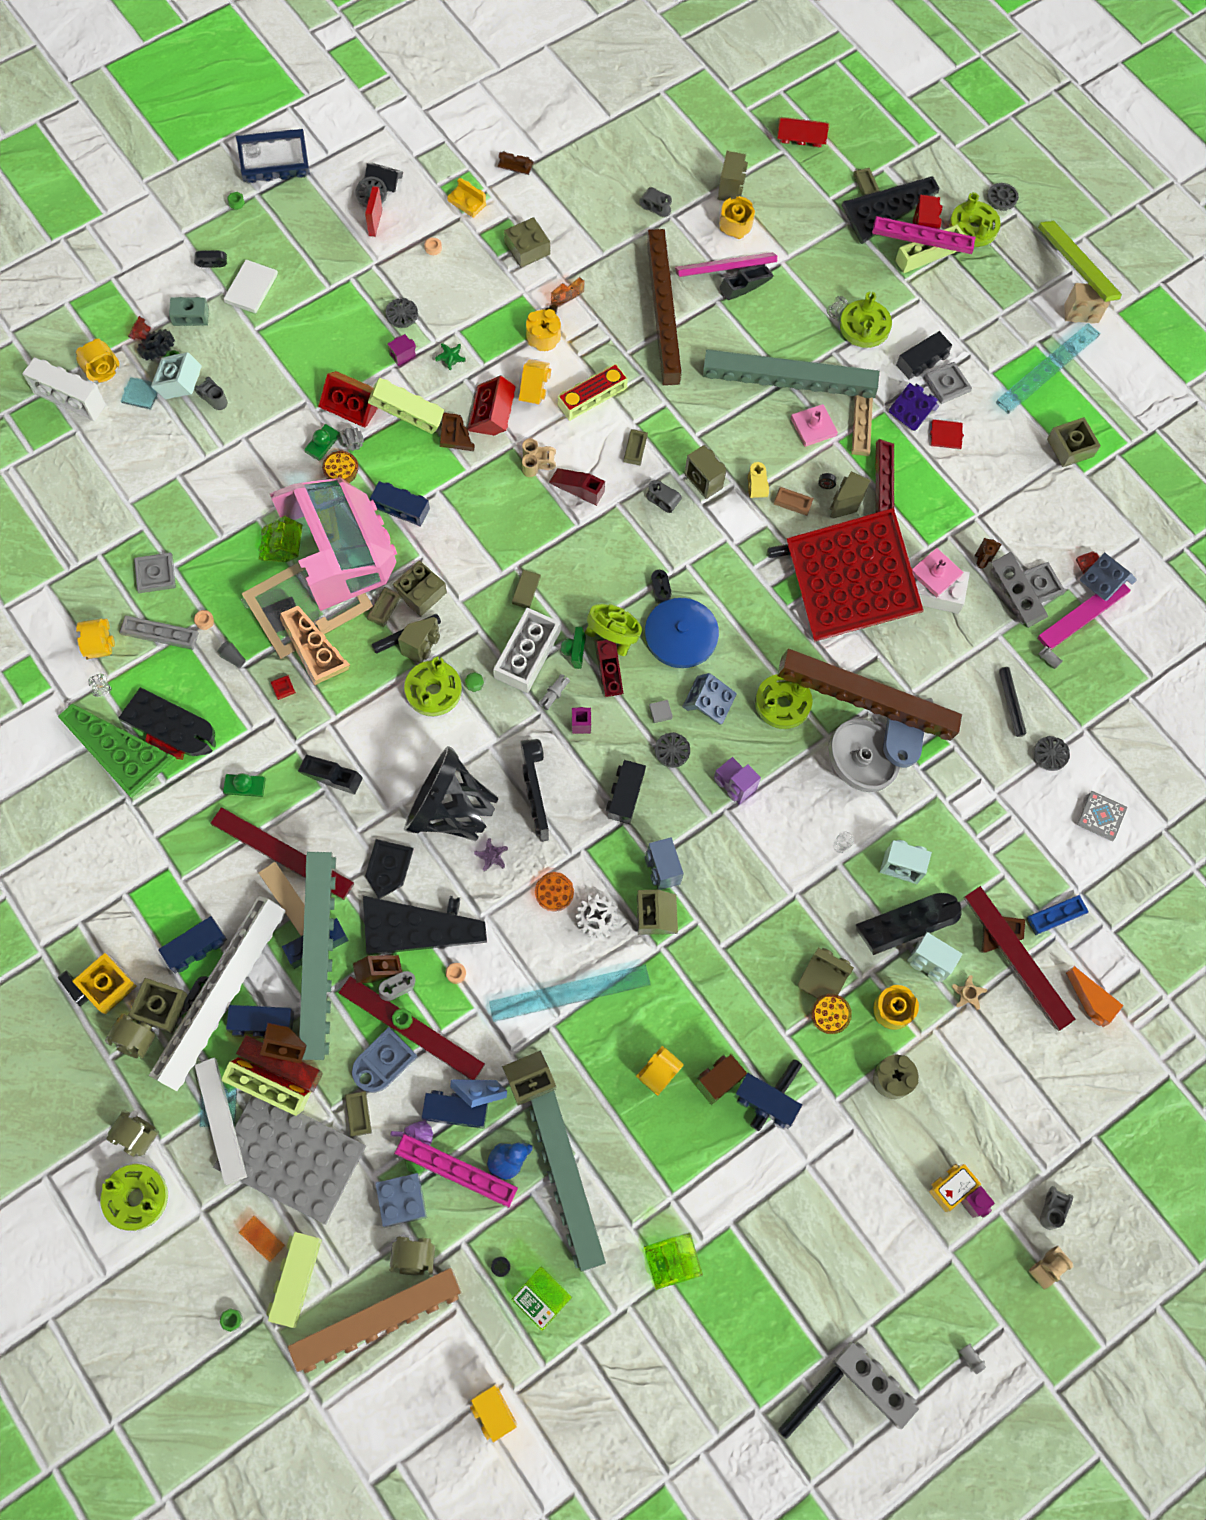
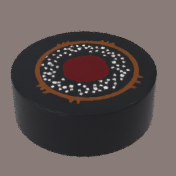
(827, 481)

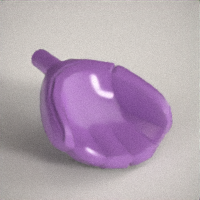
(419, 1130)

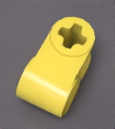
(757, 481)

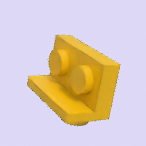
(467, 198)

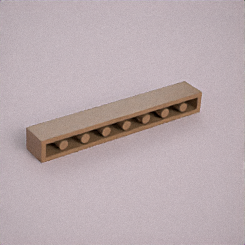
(374, 1320)

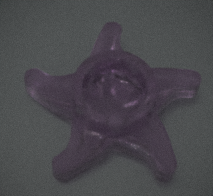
(491, 855)

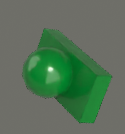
(321, 442)
(575, 647)
(244, 785)

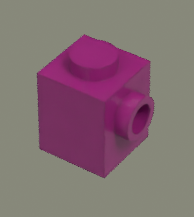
(402, 349)
(581, 720)
(978, 1203)

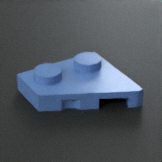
(478, 1091)

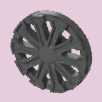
(367, 190)
(1002, 196)
(401, 312)
(672, 750)
(1051, 753)

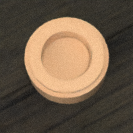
(433, 246)
(204, 619)
(456, 973)

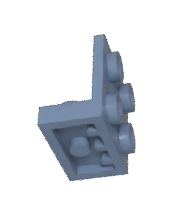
(1106, 577)
(710, 697)

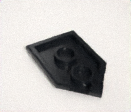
(388, 867)

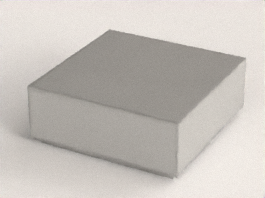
(660, 711)

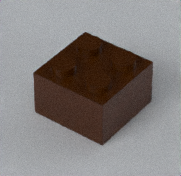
(721, 1078)

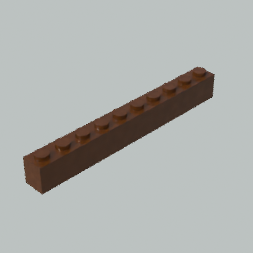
(664, 307)
(869, 695)

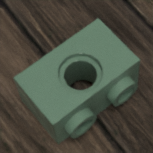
(189, 311)

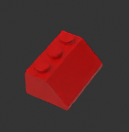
(802, 131)
(347, 398)
(492, 406)

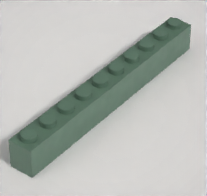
(791, 373)
(316, 954)
(568, 1183)

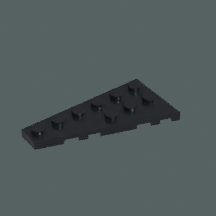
(888, 204)
(402, 928)

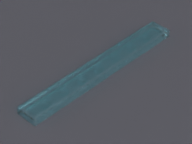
(1048, 368)
(569, 993)

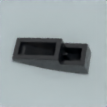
(745, 281)
(331, 774)

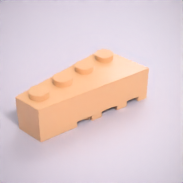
(315, 651)

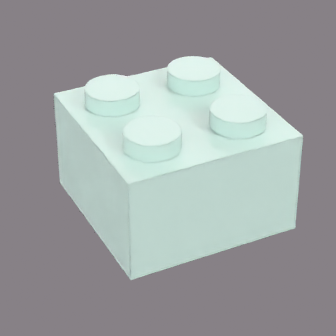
(176, 375)
(905, 861)
(934, 957)

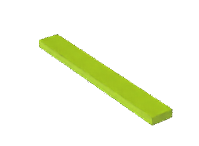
(1080, 261)

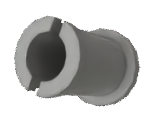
(1050, 657)
(972, 1359)

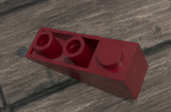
(579, 484)
(609, 667)

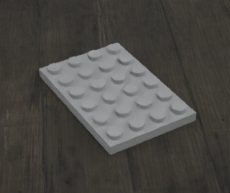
(295, 1158)

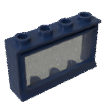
(273, 155)

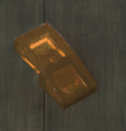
(564, 294)
(261, 1238)

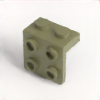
(825, 974)

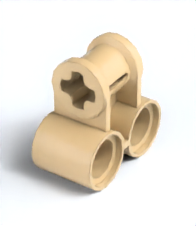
(537, 457)
(1051, 1267)

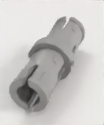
(554, 692)

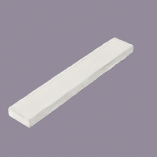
(220, 1121)

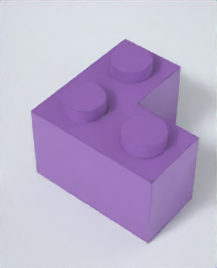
(737, 780)

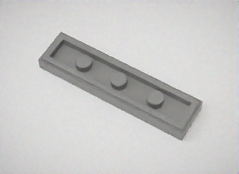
(159, 632)

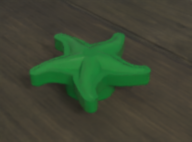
(450, 355)

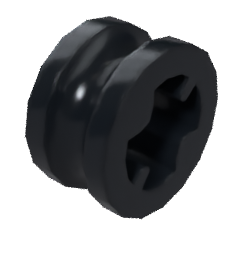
(453, 905)
(504, 1261)

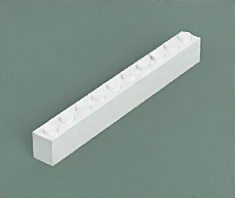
(217, 993)

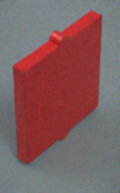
(946, 434)

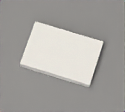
(250, 286)

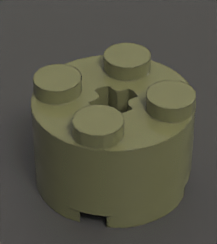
(130, 1037)
(900, 1066)
(132, 1133)
(412, 1256)

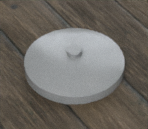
(859, 756)

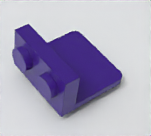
(913, 406)

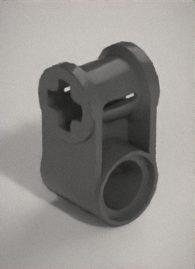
(655, 201)
(212, 394)
(664, 497)
(1057, 1205)

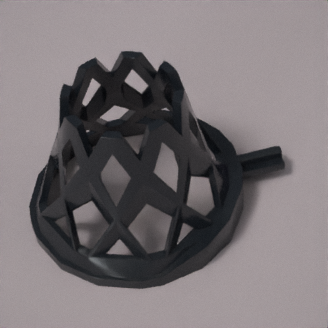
(443, 781)

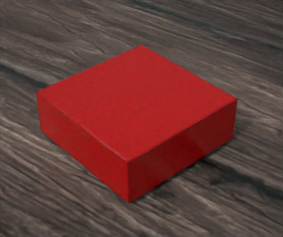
(283, 687)

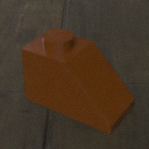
(376, 968)
(282, 1044)

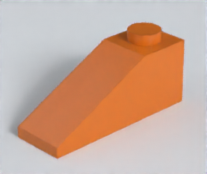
(1095, 1000)

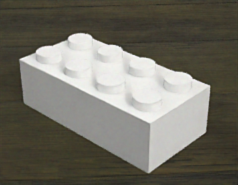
(64, 388)
(950, 600)
(527, 650)

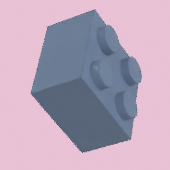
(664, 864)
(401, 1200)

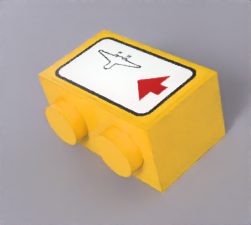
(954, 1187)

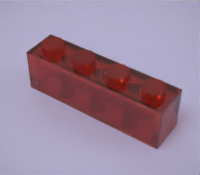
(300, 1074)

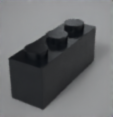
(924, 355)
(626, 791)

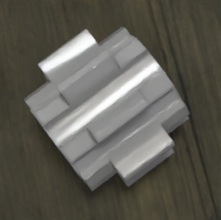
(352, 438)

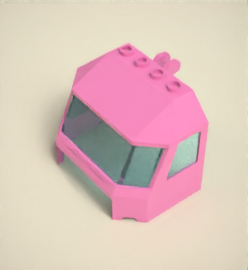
(348, 533)

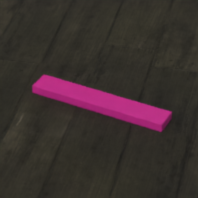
(924, 235)
(726, 264)
(1079, 618)
(456, 1170)

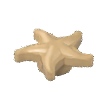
(969, 993)

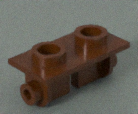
(518, 164)
(986, 552)

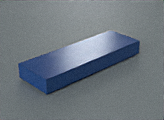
(1057, 915)

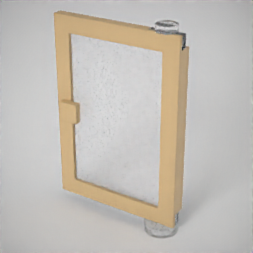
(292, 590)

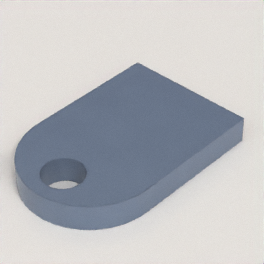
(902, 740)
(383, 1061)

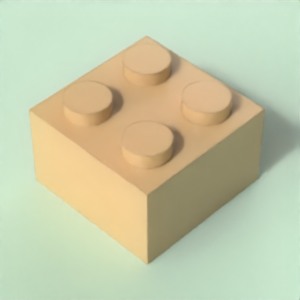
(1084, 305)

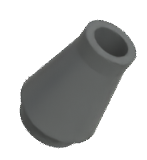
(231, 654)

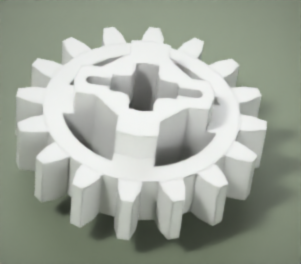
(589, 920)

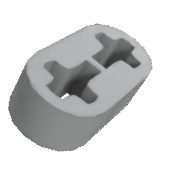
(395, 981)

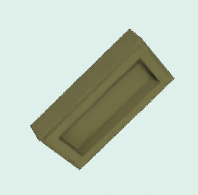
(865, 181)
(635, 447)
(526, 589)
(384, 607)
(358, 1114)

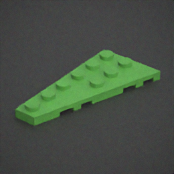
(121, 754)

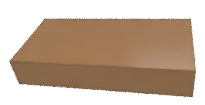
(793, 501)

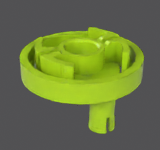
(979, 213)
(867, 312)
(614, 625)
(438, 674)
(769, 709)
(118, 1189)

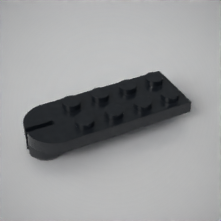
(169, 723)
(533, 752)
(910, 922)

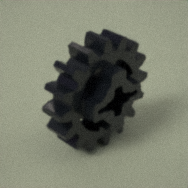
(156, 344)

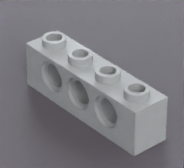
(1009, 564)
(905, 1407)

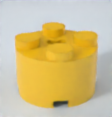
(737, 217)
(543, 329)
(97, 360)
(95, 638)
(905, 1001)
(660, 1070)

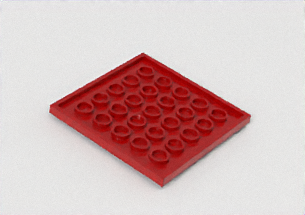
(854, 575)

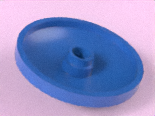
(681, 633)

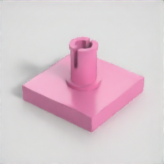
(814, 425)
(936, 572)

